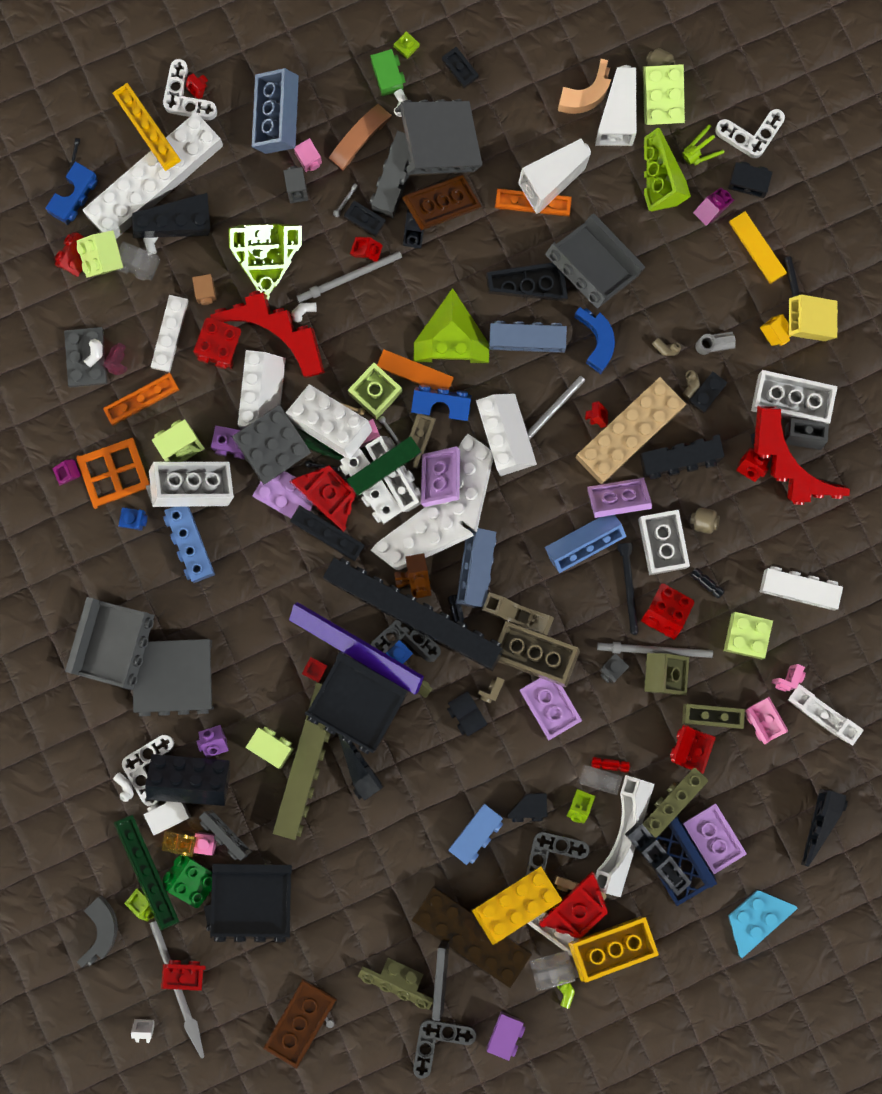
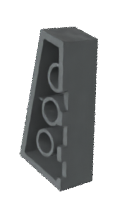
(393, 179)

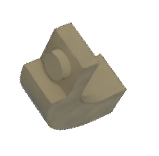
(517, 614)

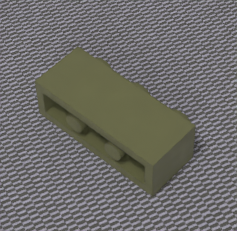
(713, 716)

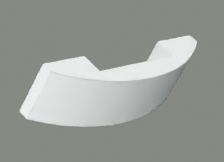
(825, 716)

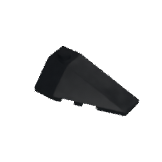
(362, 776)
(825, 816)

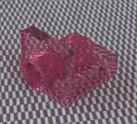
(114, 358)

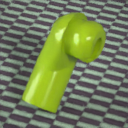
(568, 994)

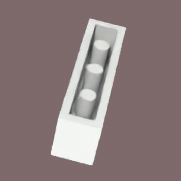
(801, 589)

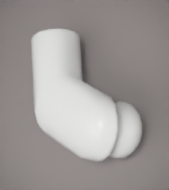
(400, 95)
(150, 244)
(301, 309)
(96, 352)
(126, 786)

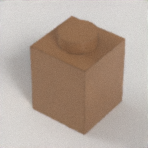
(204, 289)

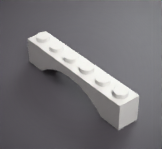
(635, 800)

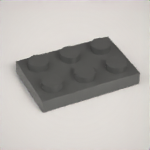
(77, 351)

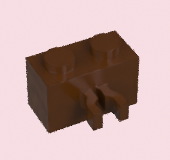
(416, 576)

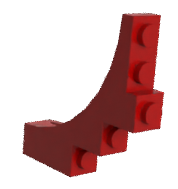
(301, 342)
(771, 441)

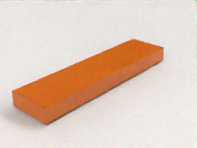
(517, 201)
(413, 371)
(141, 399)

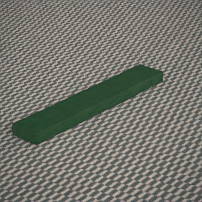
(146, 872)

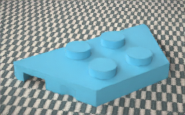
(757, 919)

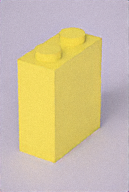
(813, 318)

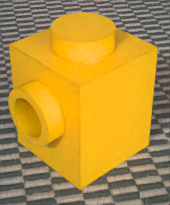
(776, 330)

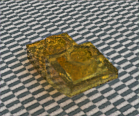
(178, 843)

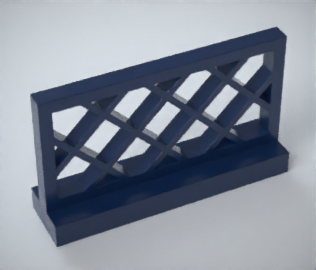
(693, 856)

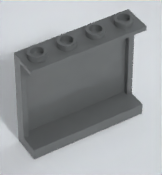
(440, 136)
(595, 261)
(110, 643)
(174, 678)

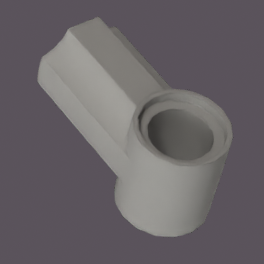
(717, 342)

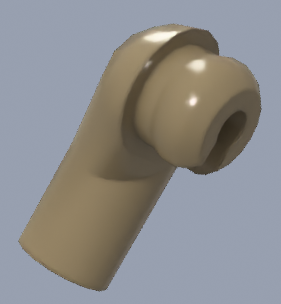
(667, 350)
(692, 382)

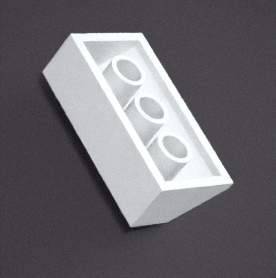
(260, 385)
(506, 433)

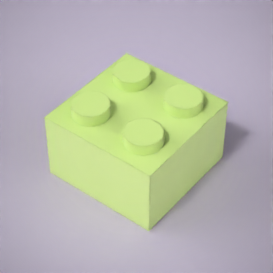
(99, 254)
(375, 391)
(748, 635)
(269, 747)

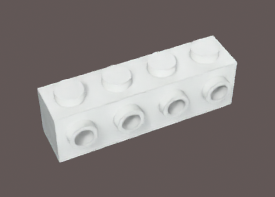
(401, 480)
(377, 496)

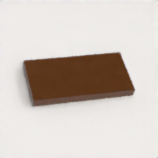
(441, 202)
(299, 1023)

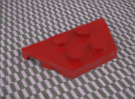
(327, 493)
(578, 909)

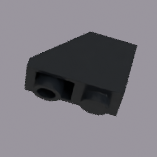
(412, 235)
(530, 806)

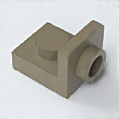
(495, 688)

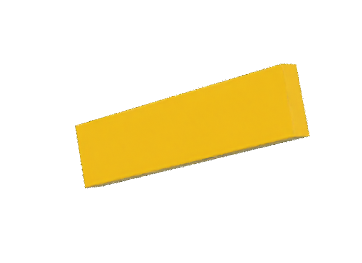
(757, 247)

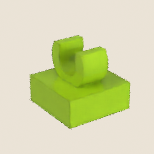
(406, 45)

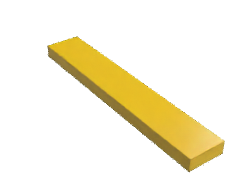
(146, 127)

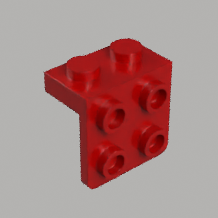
(217, 343)
(668, 611)
(692, 749)

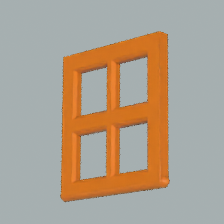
(113, 472)

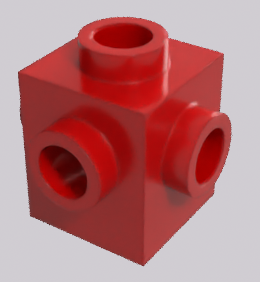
(752, 465)

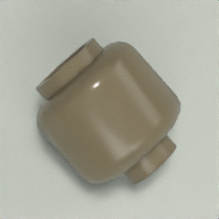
(660, 57)
(705, 520)

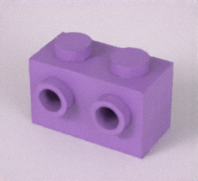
(224, 444)
(505, 1036)

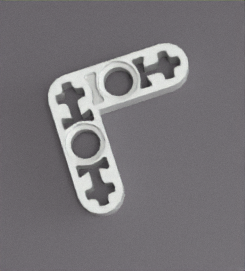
(180, 100)
(750, 140)
(139, 769)

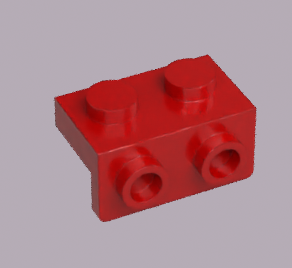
(69, 258)
(182, 976)

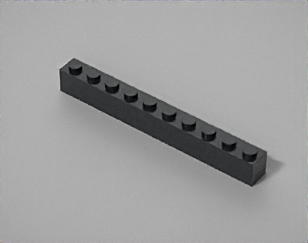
(414, 614)

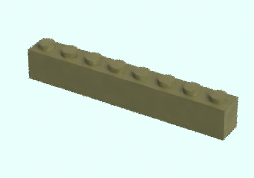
(301, 778)

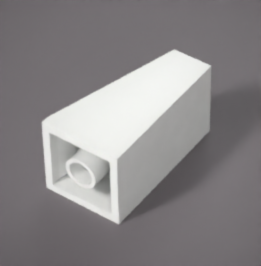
(619, 115)
(553, 173)

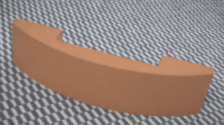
(359, 135)

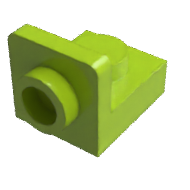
(580, 806)
(139, 905)

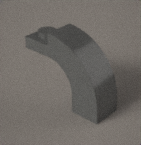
(107, 927)

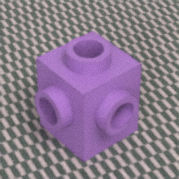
(212, 741)

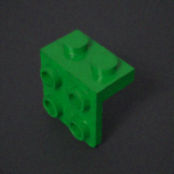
(188, 881)

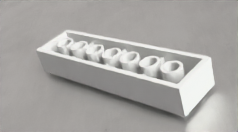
(148, 181)

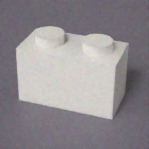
(166, 816)

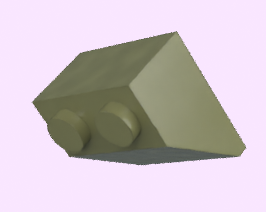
(666, 674)

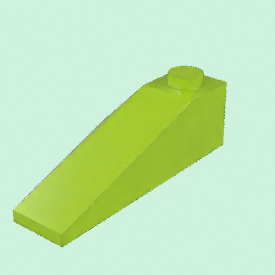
(664, 177)

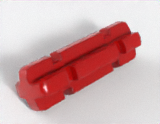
(609, 764)

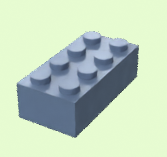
(275, 111)

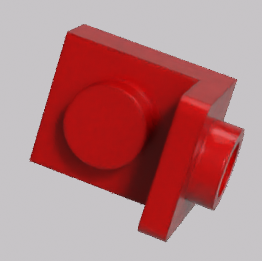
(366, 248)

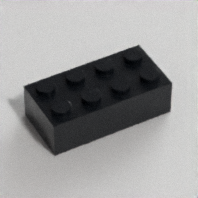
(188, 780)

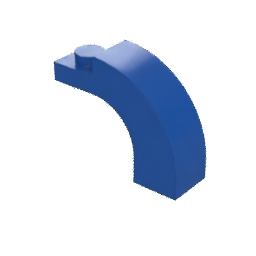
(604, 338)

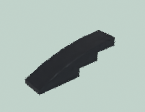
(658, 858)

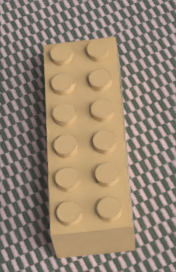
(630, 430)

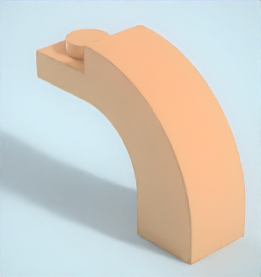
(583, 100)

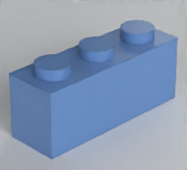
(476, 834)

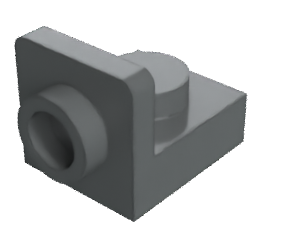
(613, 669)

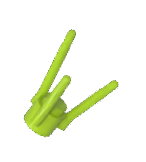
(691, 154)

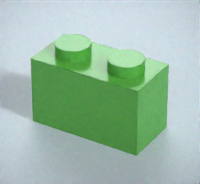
(387, 73)

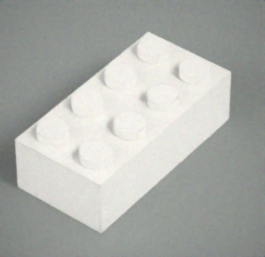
(795, 397)
(329, 421)
(190, 484)

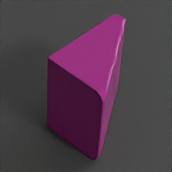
(66, 471)

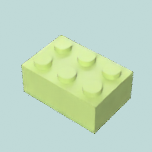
(663, 94)
(178, 442)

